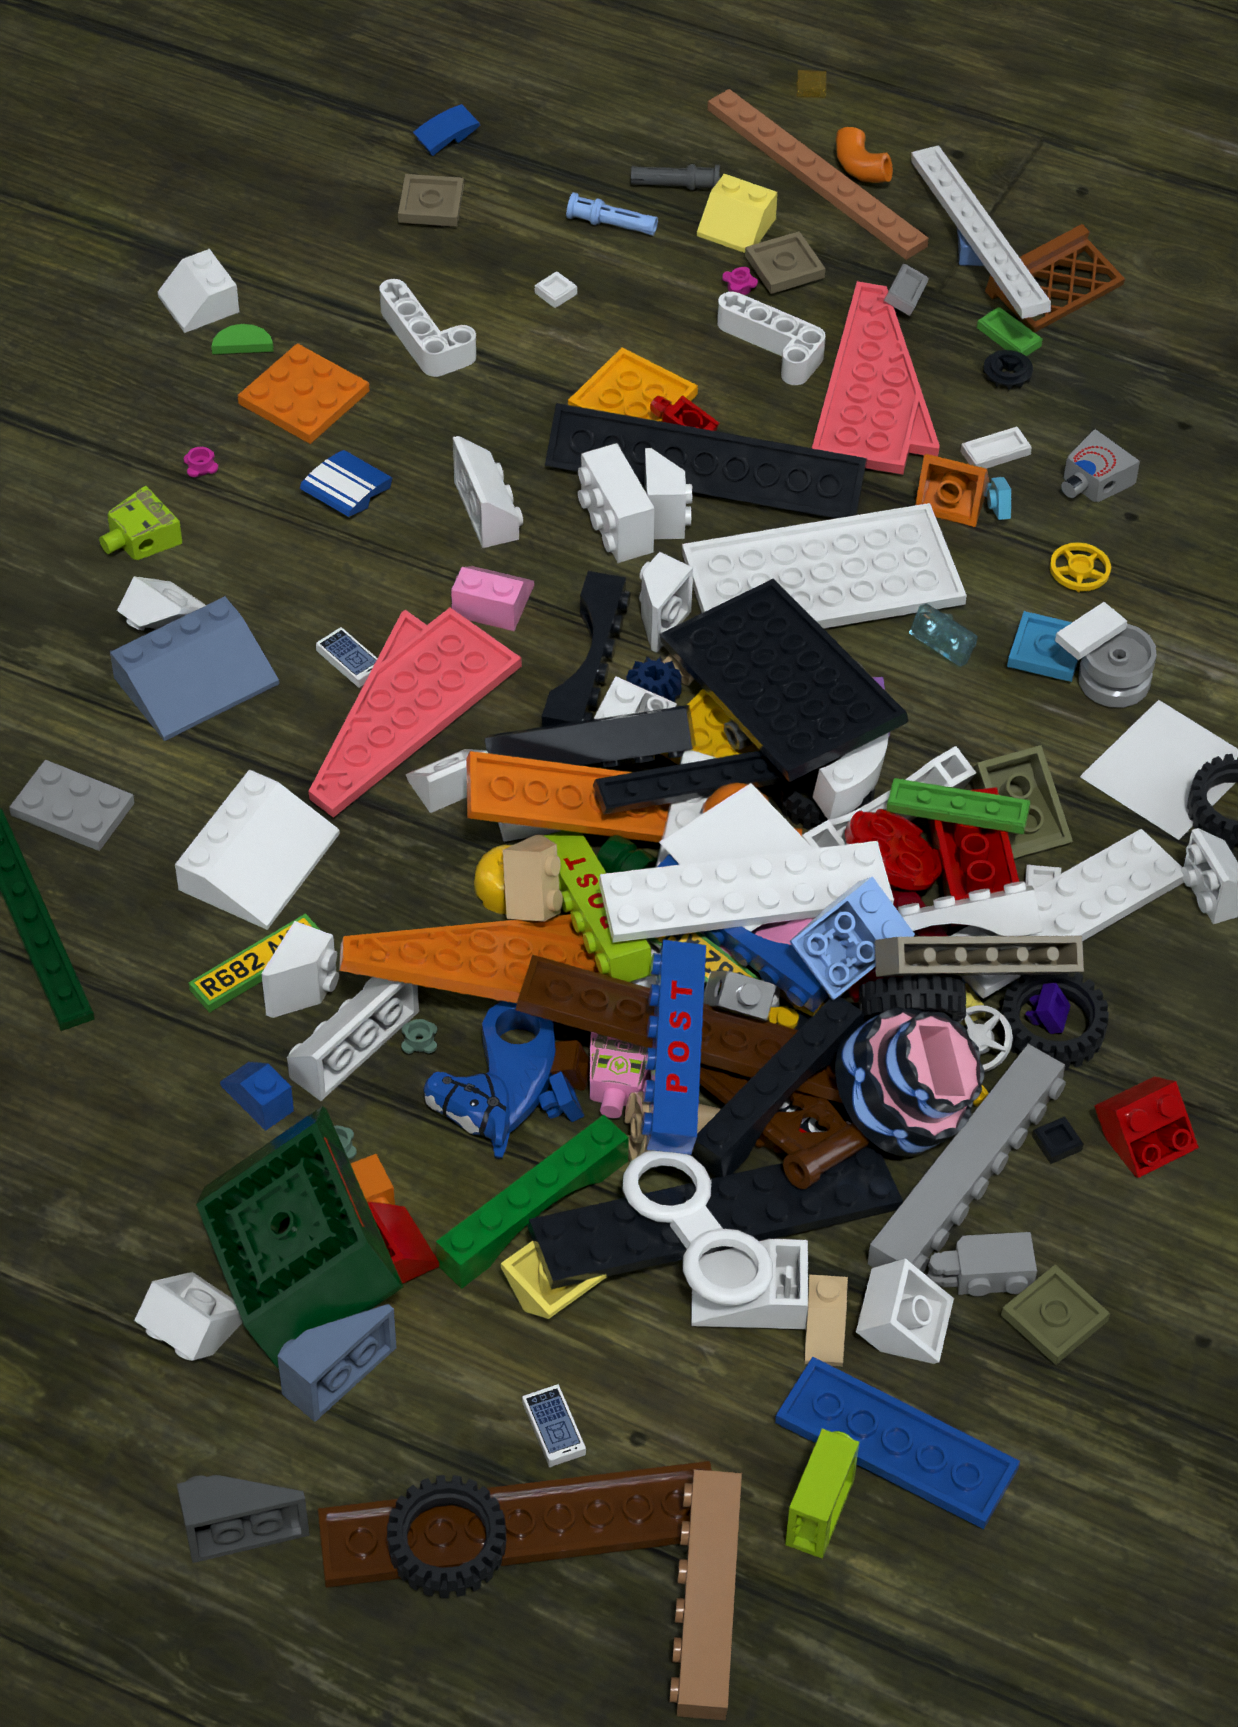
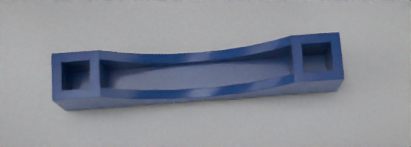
(773, 960)

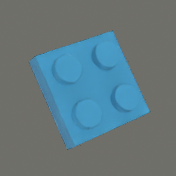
(1038, 651)

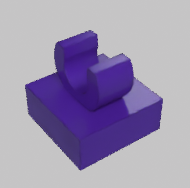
(1050, 1008)

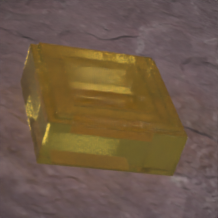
(811, 83)

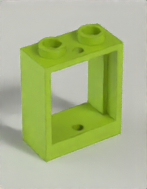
(822, 1493)

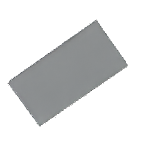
(906, 289)

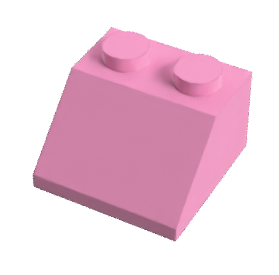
(490, 597)

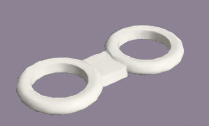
(698, 1228)

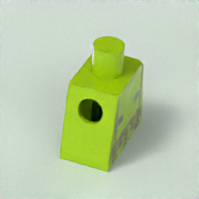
(141, 526)

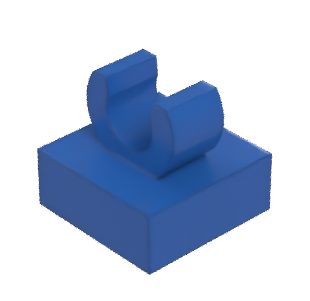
(561, 1099)

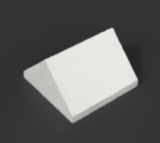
(442, 781)

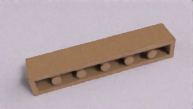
(709, 1595)

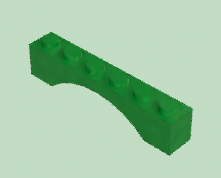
(483, 1235)

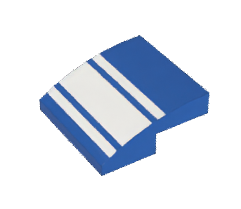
(345, 483)

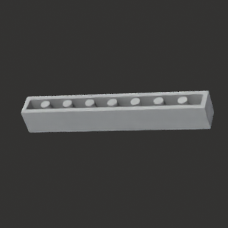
(970, 1161)

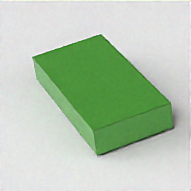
(1009, 332)

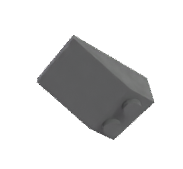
(238, 1515)

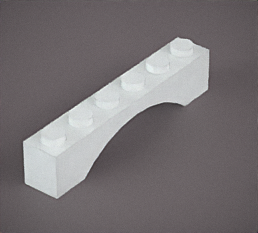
(946, 770)
(1003, 912)

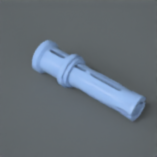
(599, 212)

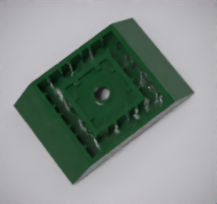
(328, 1257)

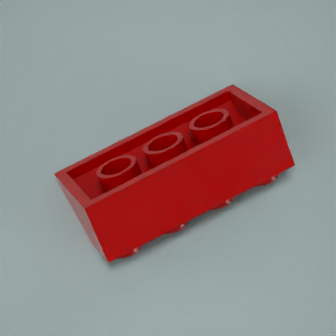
(972, 857)

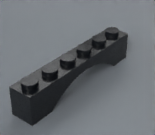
(600, 609)
(736, 1128)

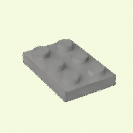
(72, 805)

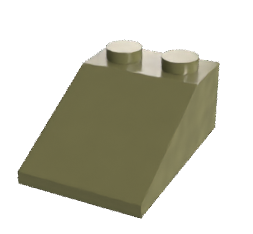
(1027, 777)

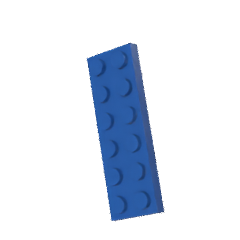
(901, 1442)

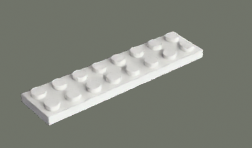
(735, 890)
(1094, 895)

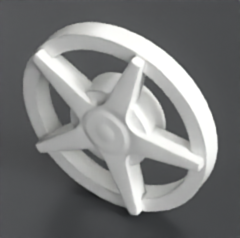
(984, 1037)

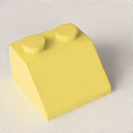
(737, 213)

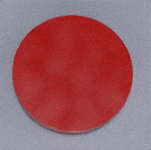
(905, 854)

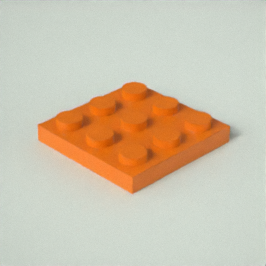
(303, 393)

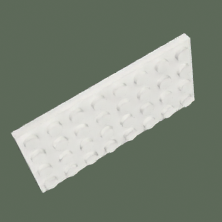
(836, 567)

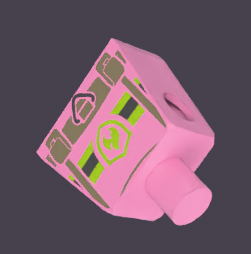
(615, 1072)

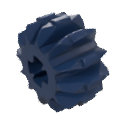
(657, 678)

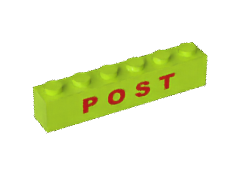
(583, 898)

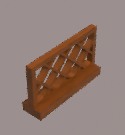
(1059, 253)

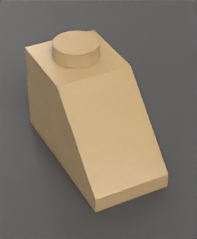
(826, 1319)

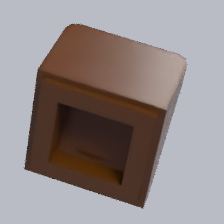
(573, 1063)

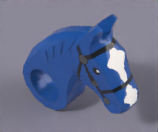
(506, 1095)

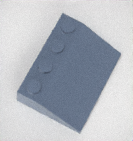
(193, 668)

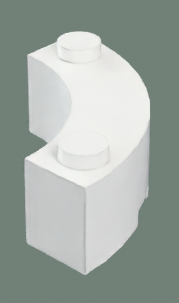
(850, 779)

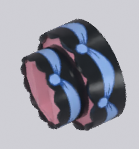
(908, 1079)

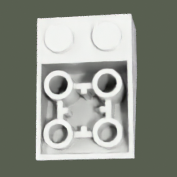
(782, 1304)

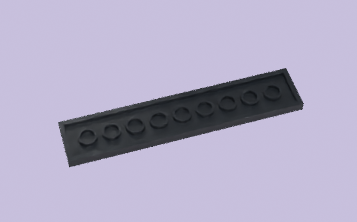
(716, 461)
(759, 1202)

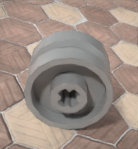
(1119, 669)

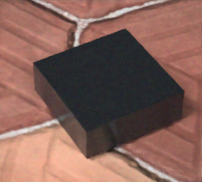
(1057, 1140)

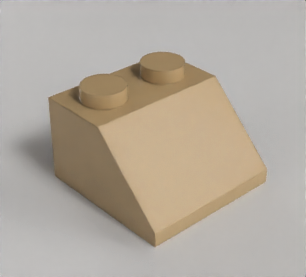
(532, 879)

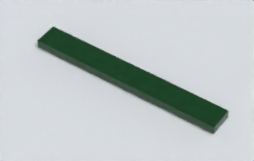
(40, 935)

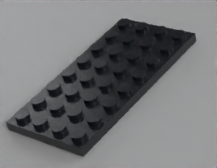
(783, 679)

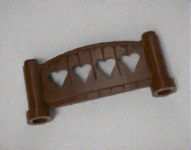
(809, 1151)

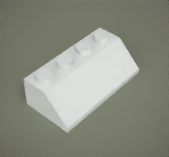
(352, 1035)

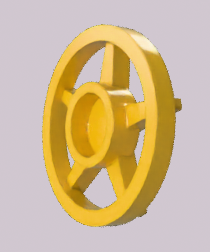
(1080, 567)

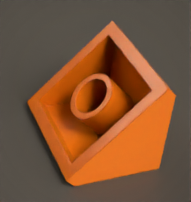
(952, 489)

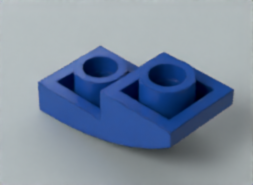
(442, 129)

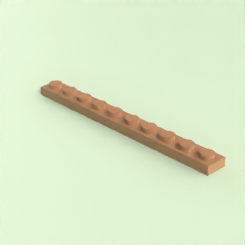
(818, 174)

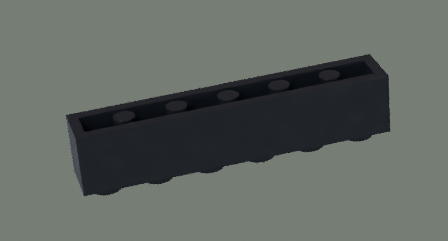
(602, 739)

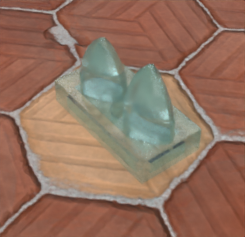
(943, 634)

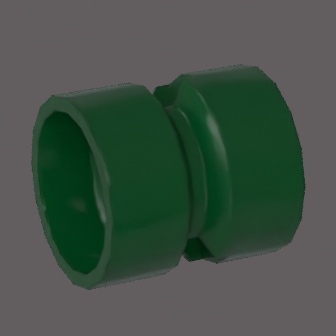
(621, 855)

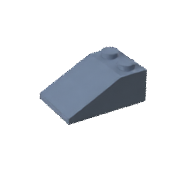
(334, 1358)

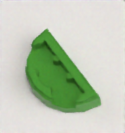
(242, 339)

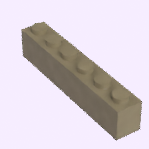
(978, 955)

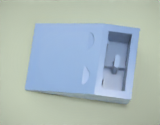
(842, 937)

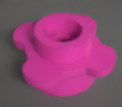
(740, 280)
(200, 462)

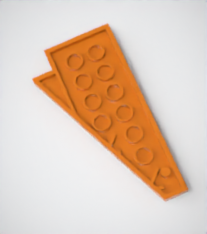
(467, 958)

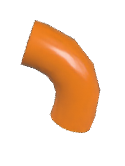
(860, 162)

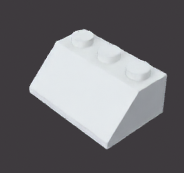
(484, 494)

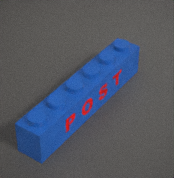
(675, 1048)

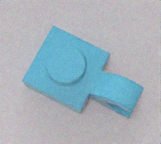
(999, 498)

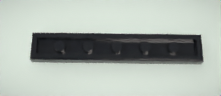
(683, 781)

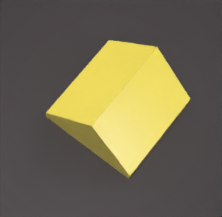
(532, 1286)

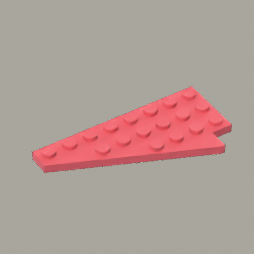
(873, 391)
(410, 696)

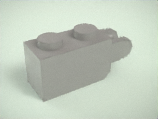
(986, 1264)

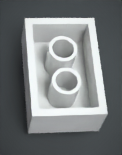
(616, 503)

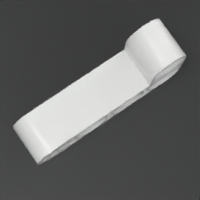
(776, 331)
(432, 349)

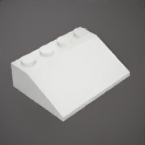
(255, 851)

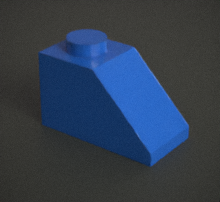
(260, 1093)

